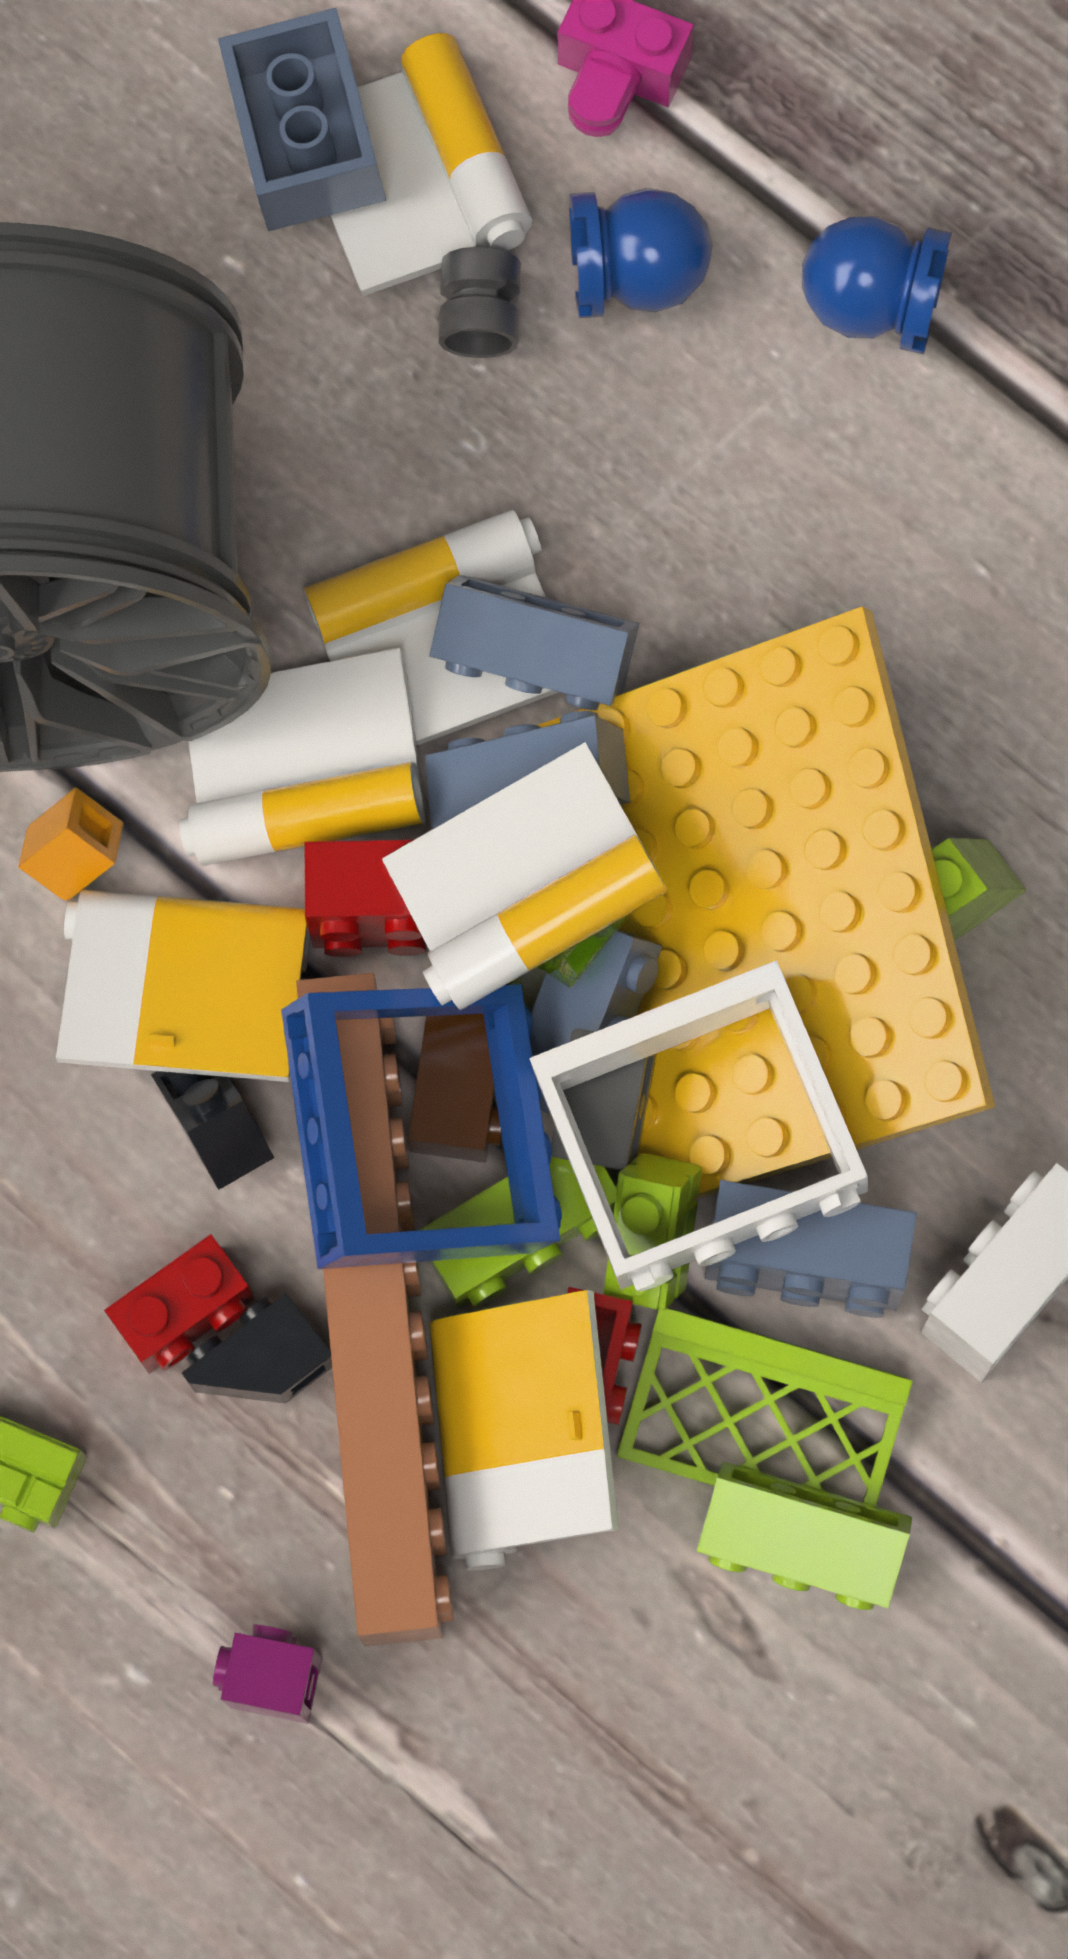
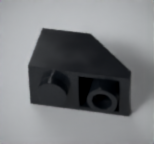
(215, 1124)
(265, 1359)

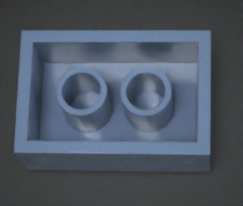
(301, 119)
(840, 1258)

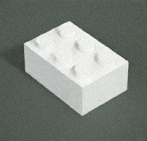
(1008, 1277)

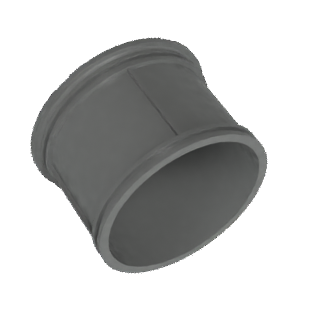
(117, 504)

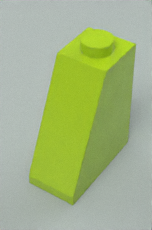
(973, 882)

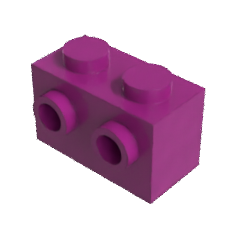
(268, 1674)

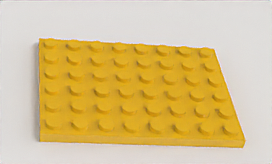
(799, 839)

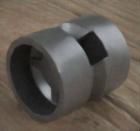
(480, 307)

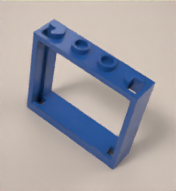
(329, 1146)

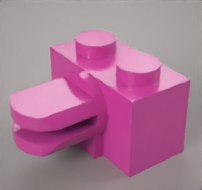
(620, 54)

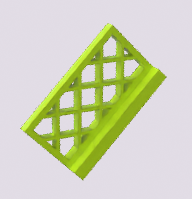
(772, 1360)

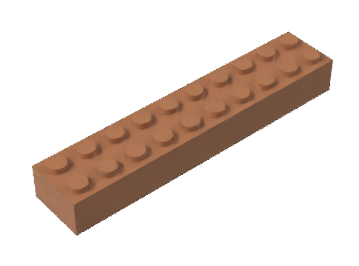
(374, 1363)

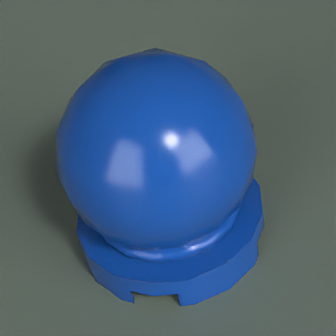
(640, 251)
(873, 279)

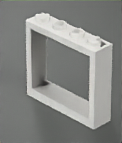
(666, 1028)

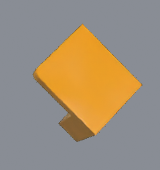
(71, 844)

